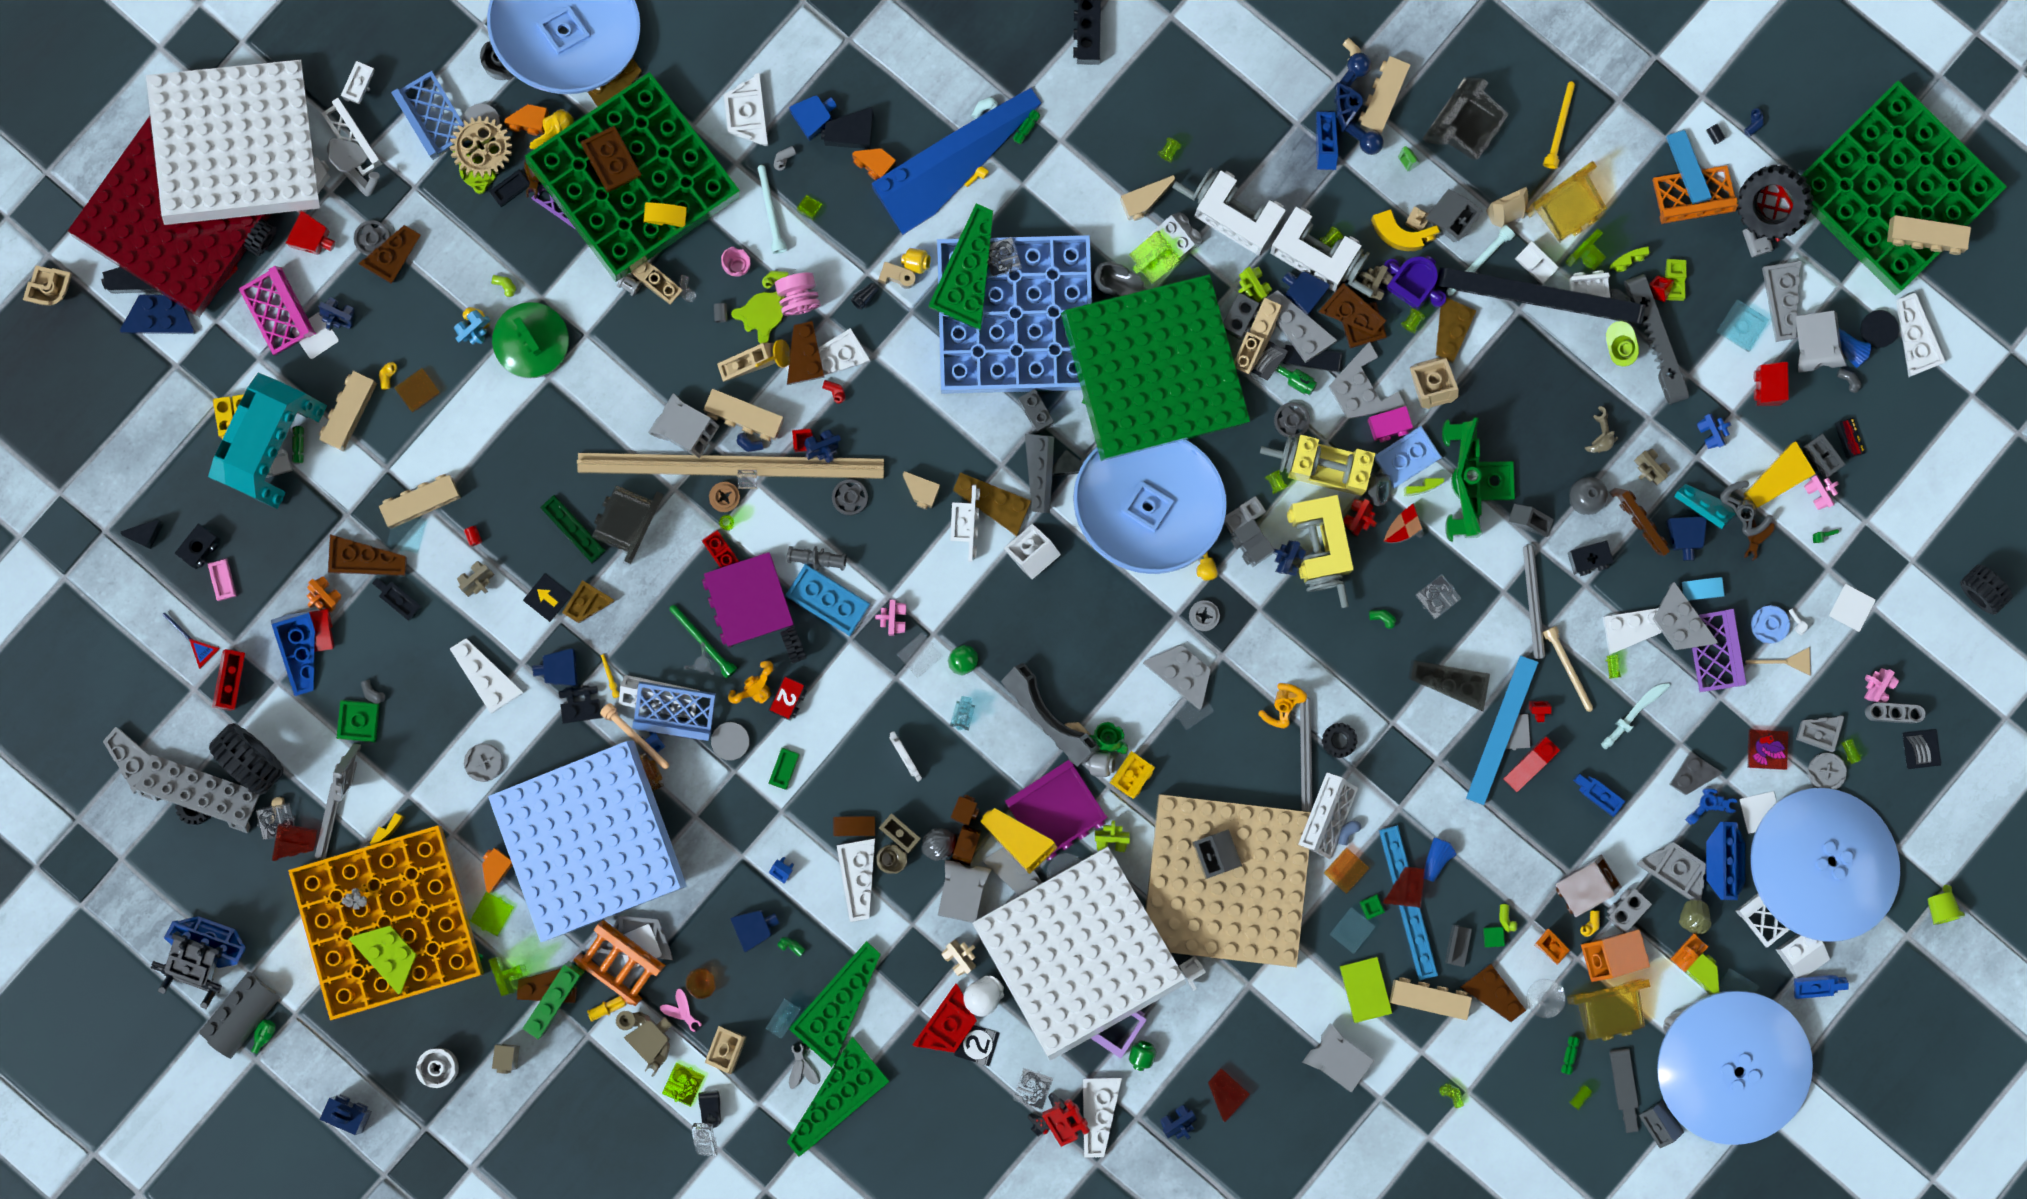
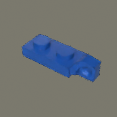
(1599, 794)
(1819, 986)

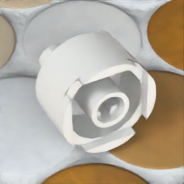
(448, 1069)

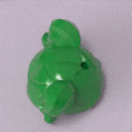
(1116, 736)

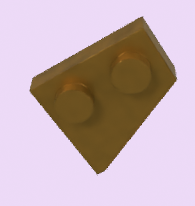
(586, 602)

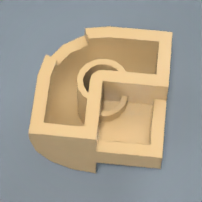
(47, 286)

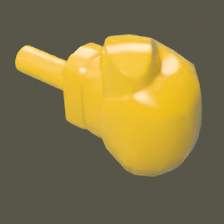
(1207, 568)

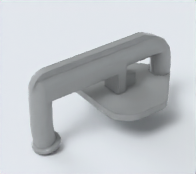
(348, 156)

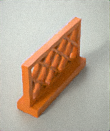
(1702, 209)

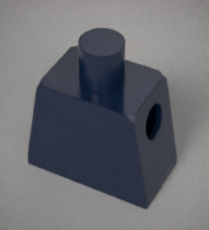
(1305, 290)
(1687, 535)
(558, 668)
(753, 928)

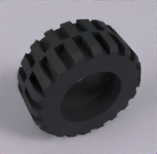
(1757, 220)
(246, 759)

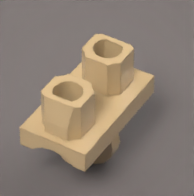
(963, 956)

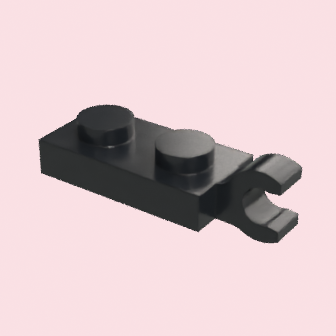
(397, 599)

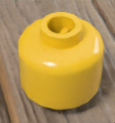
(916, 260)

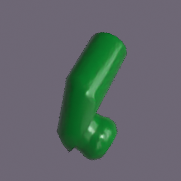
(1385, 616)

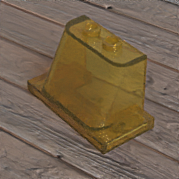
(1570, 204)
(1611, 1010)

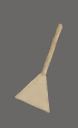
(1799, 661)

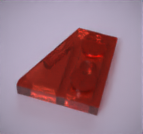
(293, 840)

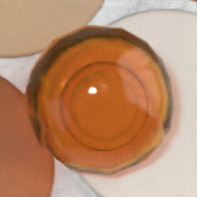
(700, 983)

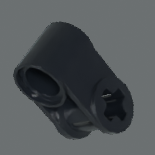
(710, 1104)

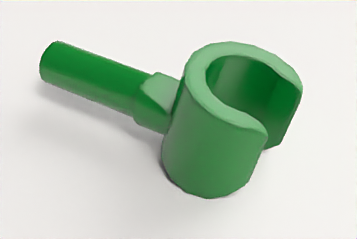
(1819, 536)

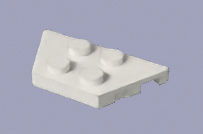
(746, 111)

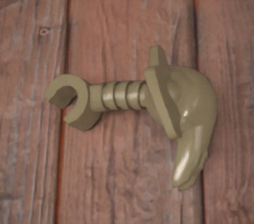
(1606, 439)

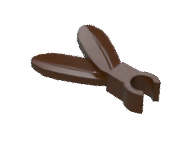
(533, 181)
(1755, 540)

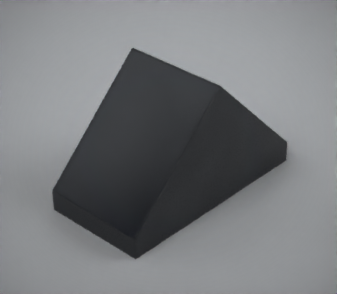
(145, 533)

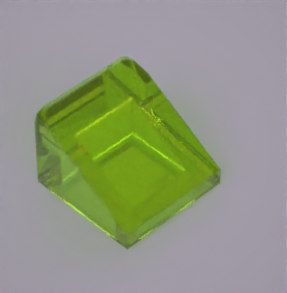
(809, 207)

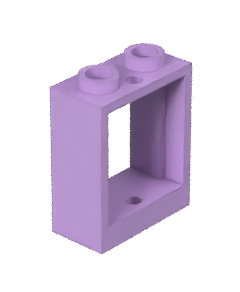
(1114, 1049)

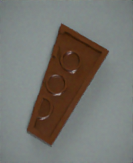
(1640, 520)

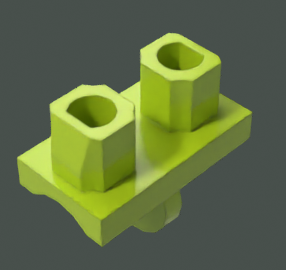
(1252, 286)
(1114, 835)

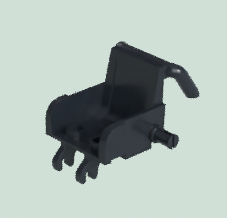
(191, 964)

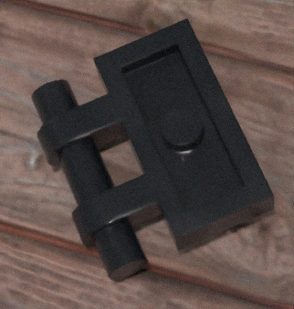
(582, 710)

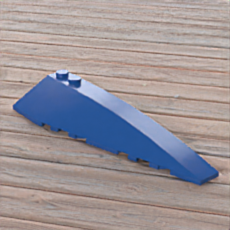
(934, 175)

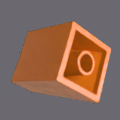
(1615, 955)

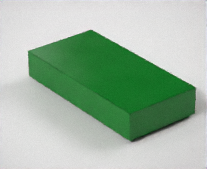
(784, 768)

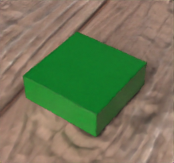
(1372, 907)
(1493, 937)

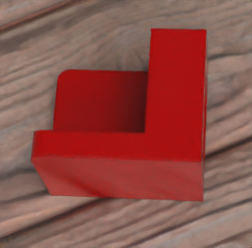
(799, 438)

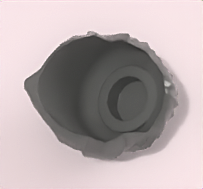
(938, 844)

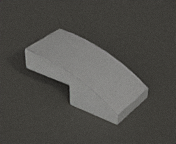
(1249, 510)

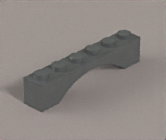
(1024, 688)

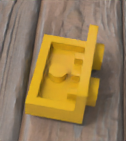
(1132, 775)

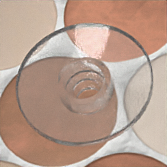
(1555, 1000)

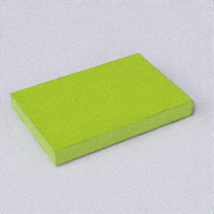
(1365, 990)

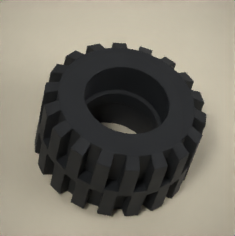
(1986, 589)

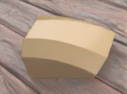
(1508, 208)
(1434, 382)

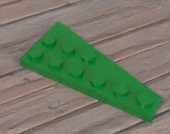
(964, 279)
(832, 1012)
(843, 1091)

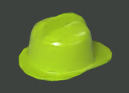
(1622, 343)

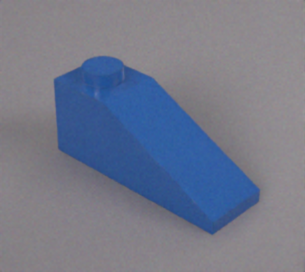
(1326, 141)

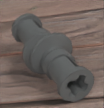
(816, 558)

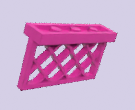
(288, 299)

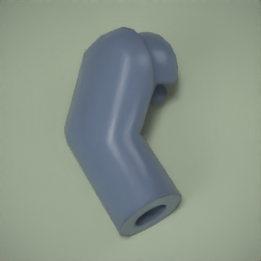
(1347, 830)

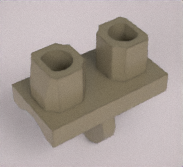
(1372, 280)
(1650, 468)
(476, 581)

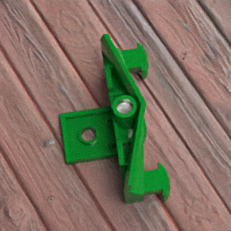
(1472, 478)

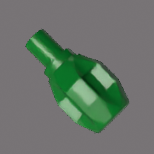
(263, 1034)

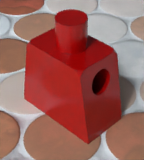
(309, 235)

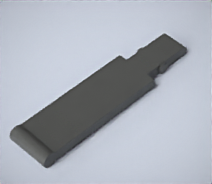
(1625, 1087)

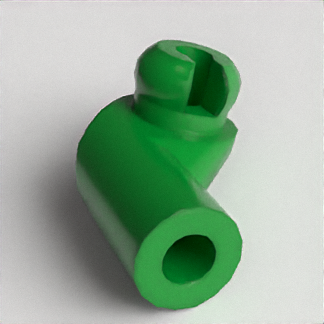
(792, 944)

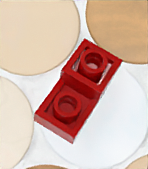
(719, 549)
(322, 625)

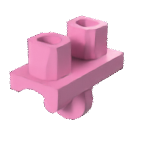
(1825, 499)
(894, 609)
(1878, 684)

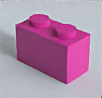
(1390, 424)

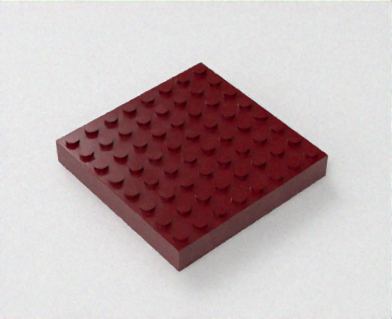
(127, 228)

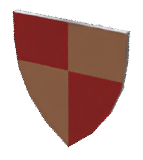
(1405, 526)

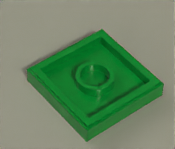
(358, 721)

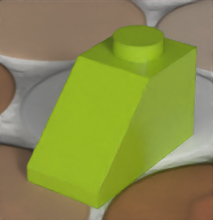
(1705, 973)

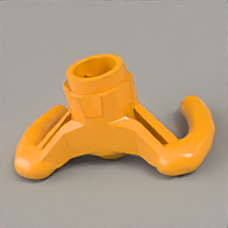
(754, 686)
(1284, 702)

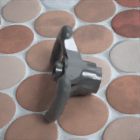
(1748, 516)

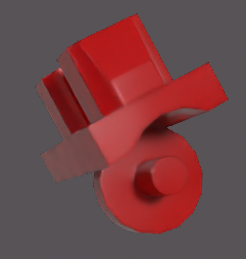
(1363, 518)

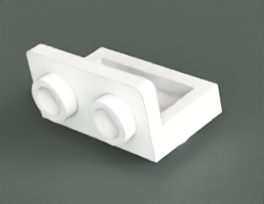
(1592, 284)

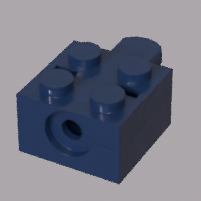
(345, 1114)

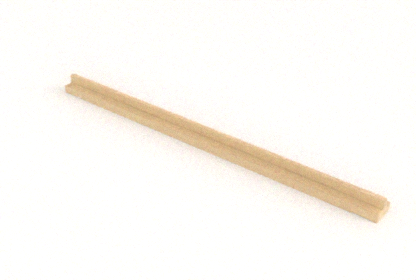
(729, 465)

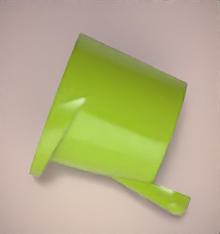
(1944, 907)

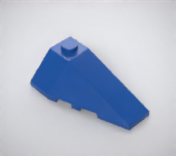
(296, 643)

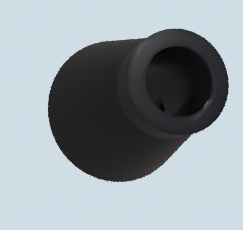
(864, 296)

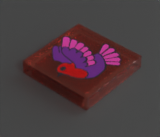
(1767, 749)

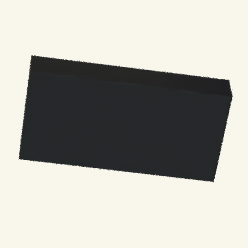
(510, 188)

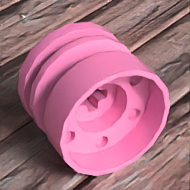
(797, 290)

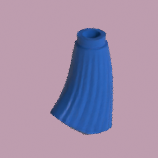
(1854, 350)
(1438, 856)

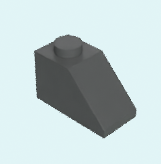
(1530, 520)

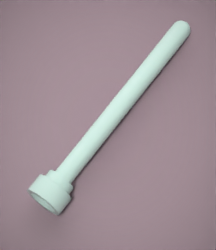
(1505, 235)
(778, 245)

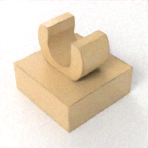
(1417, 219)

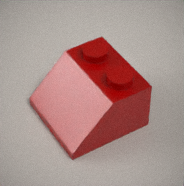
(1771, 384)

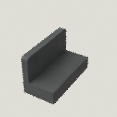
(1458, 946)
(1661, 1124)

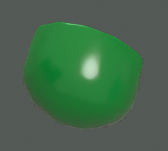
(963, 660)

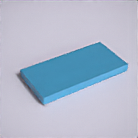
(827, 600)

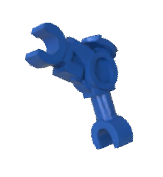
(1710, 802)

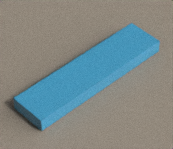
(1688, 167)

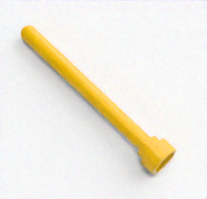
(1551, 160)

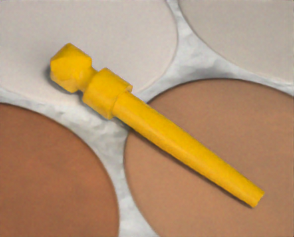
(613, 686)

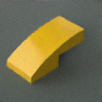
(665, 214)
(382, 834)

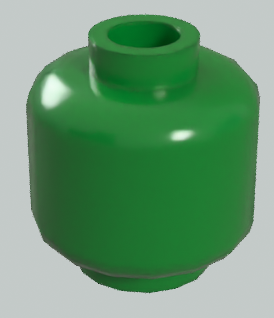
(1142, 1055)

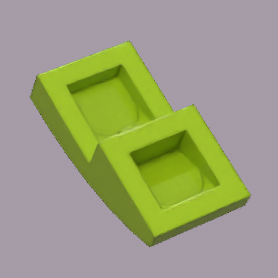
(1676, 271)
(1428, 485)

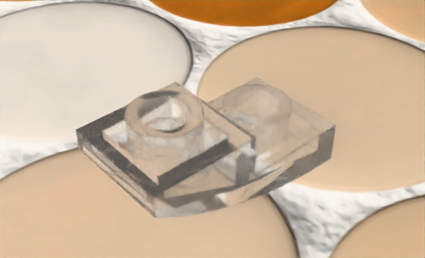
(704, 1139)

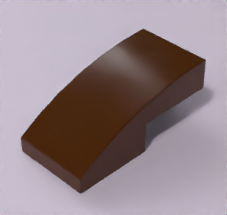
(854, 826)

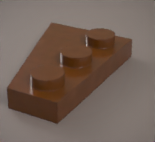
(391, 254)
(536, 986)
(1493, 992)

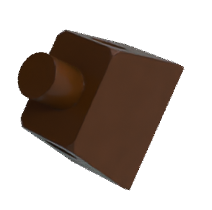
(966, 845)

